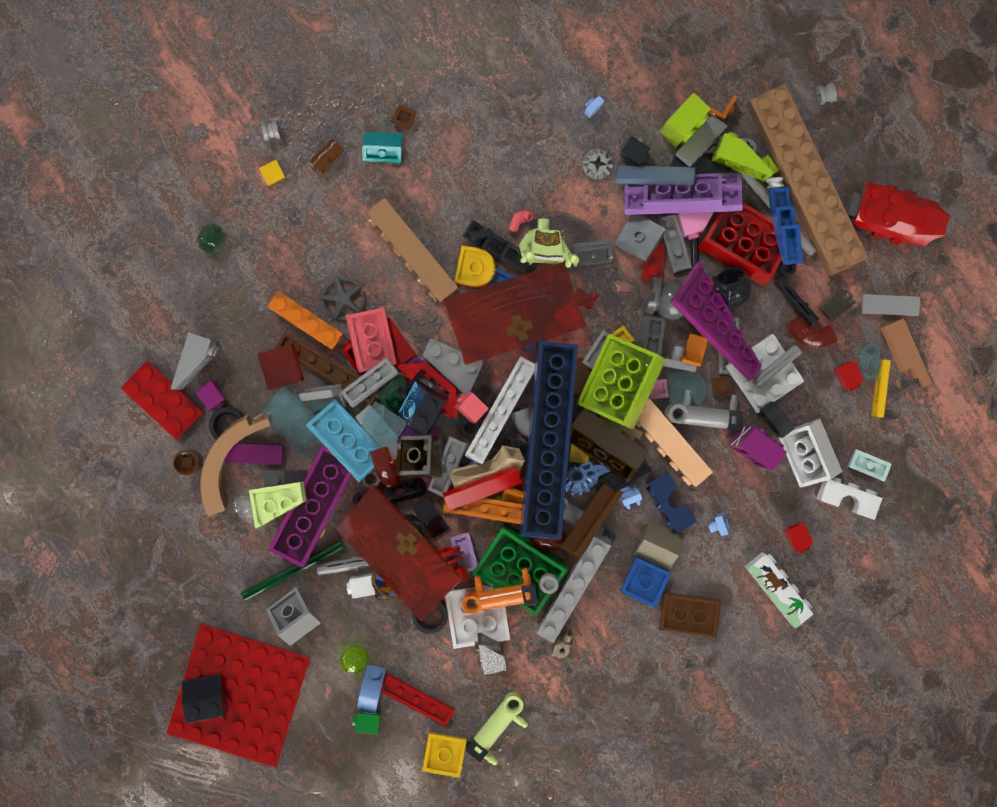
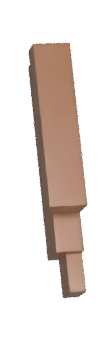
(905, 351)

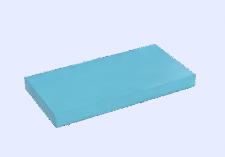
(343, 439)

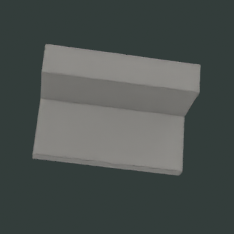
(322, 396)

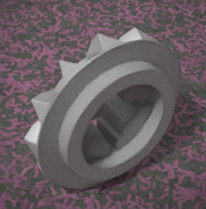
(590, 169)

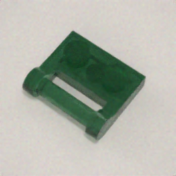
(390, 397)

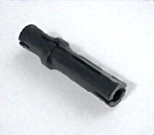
(796, 301)

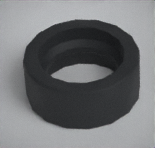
(217, 414)
(776, 419)
(436, 628)

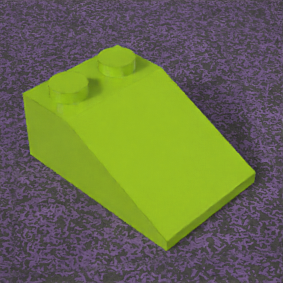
(740, 157)

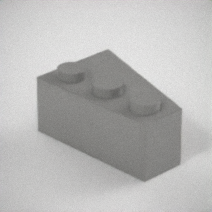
(451, 365)

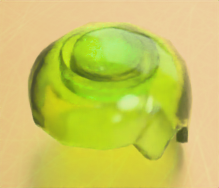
(353, 659)

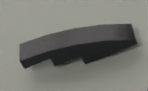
(500, 249)

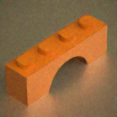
(305, 320)

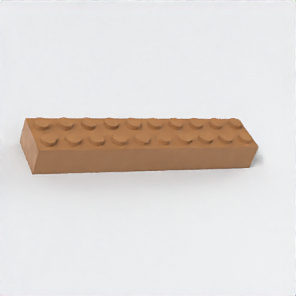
(807, 180)

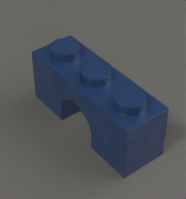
(660, 488)

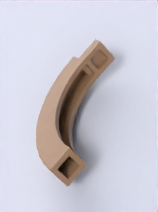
(211, 483)

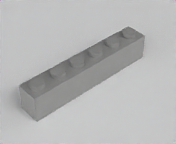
(573, 587)

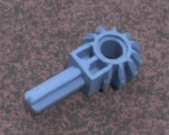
(586, 474)

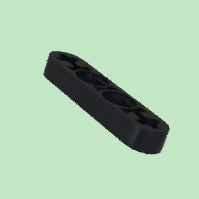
(389, 491)

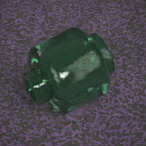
(210, 238)

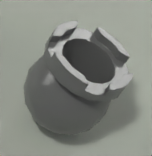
(661, 298)

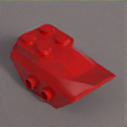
(899, 215)

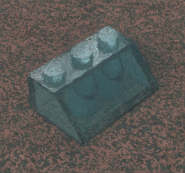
(291, 417)

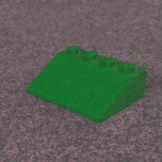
(509, 555)

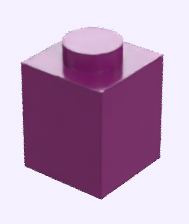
(211, 396)

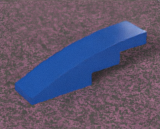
(785, 226)

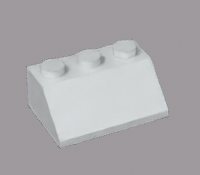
(811, 454)

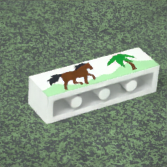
(779, 590)

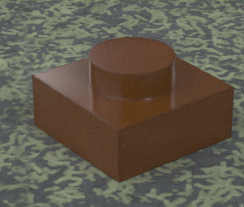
(404, 117)
(722, 386)

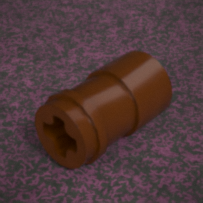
(326, 156)

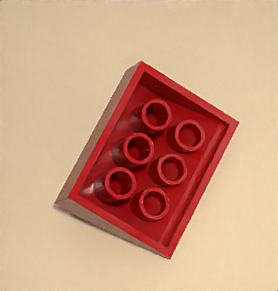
(744, 242)

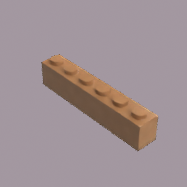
(412, 250)

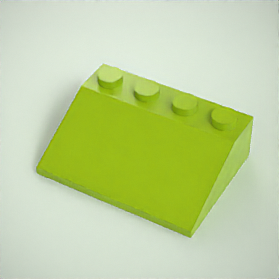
(621, 381)

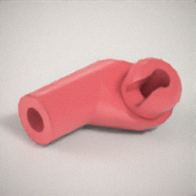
(519, 218)

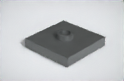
(640, 237)

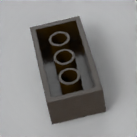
(607, 445)

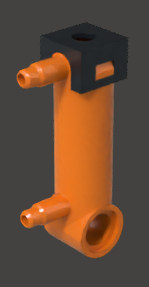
(524, 594)

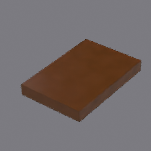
(689, 615)

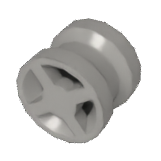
(826, 94)
(271, 130)

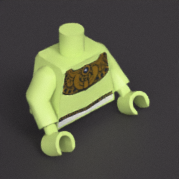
(546, 246)

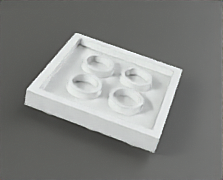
(787, 379)
(466, 626)

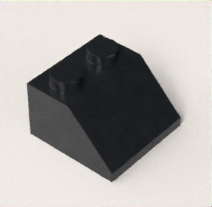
(203, 698)

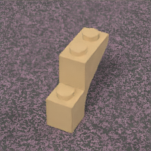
(504, 459)

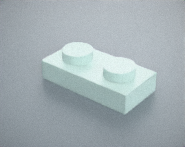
(869, 465)

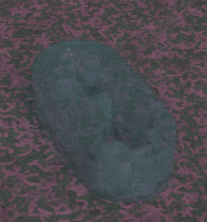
(874, 361)

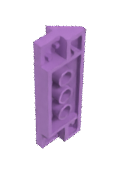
(708, 194)

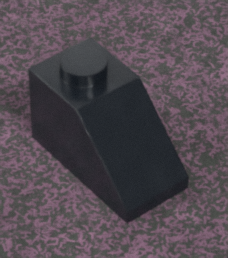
(430, 517)

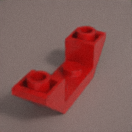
(412, 370)

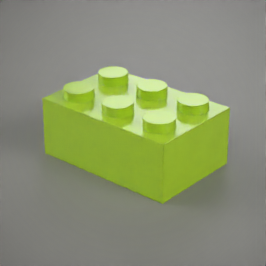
(685, 121)

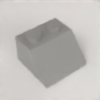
(292, 616)

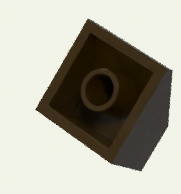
(419, 456)

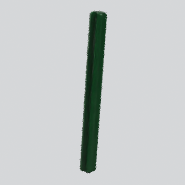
(292, 571)

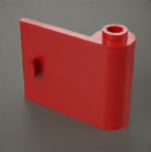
(402, 349)

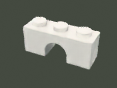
(865, 503)

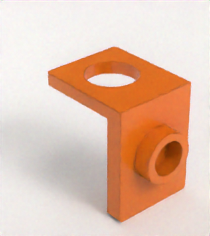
(727, 112)
(695, 349)

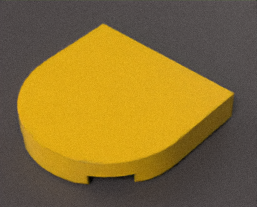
(474, 267)

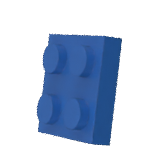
(645, 582)

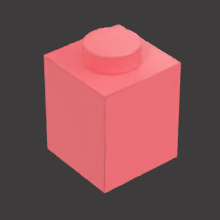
(471, 406)

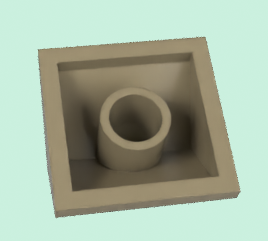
(659, 545)

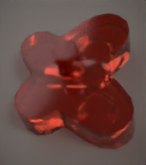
(585, 299)

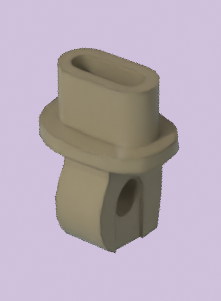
(565, 642)

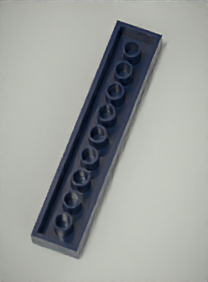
(548, 440)

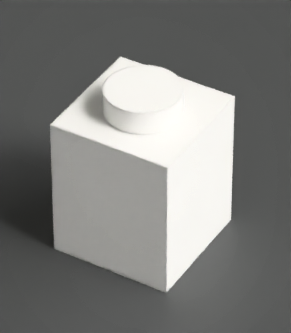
(360, 586)

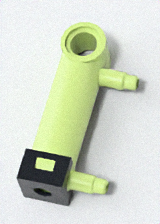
(493, 728)

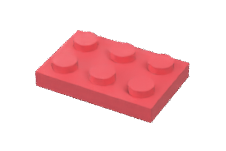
(370, 338)

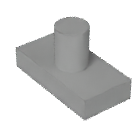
(676, 361)

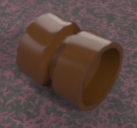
(187, 462)

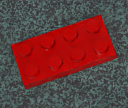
(165, 405)

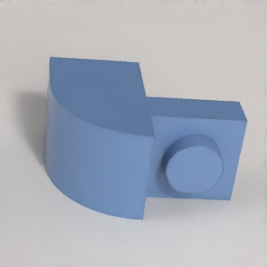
(371, 688)

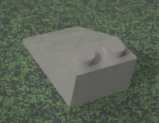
(195, 356)

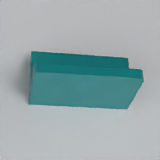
(382, 147)

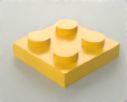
(444, 754)

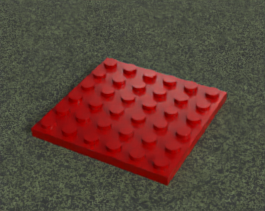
(259, 690)

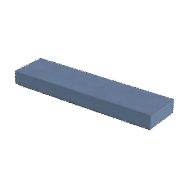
(656, 175)

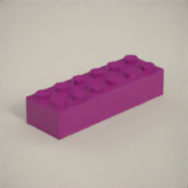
(307, 521)

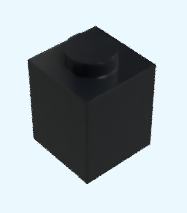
(635, 151)

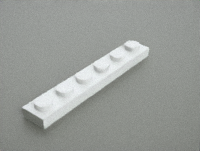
(500, 410)

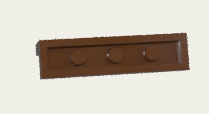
(591, 520)

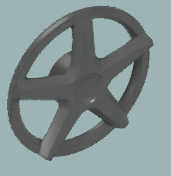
(342, 297)

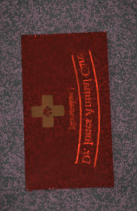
(514, 313)
(398, 553)

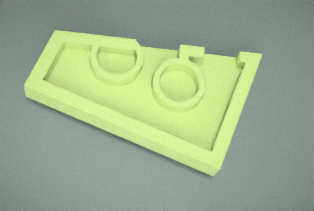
(275, 500)

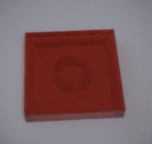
(280, 366)

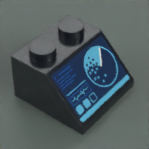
(422, 407)

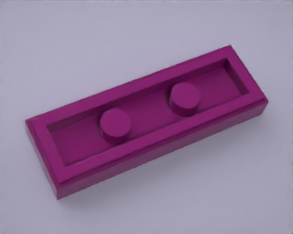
(255, 454)

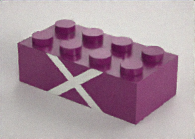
(757, 447)

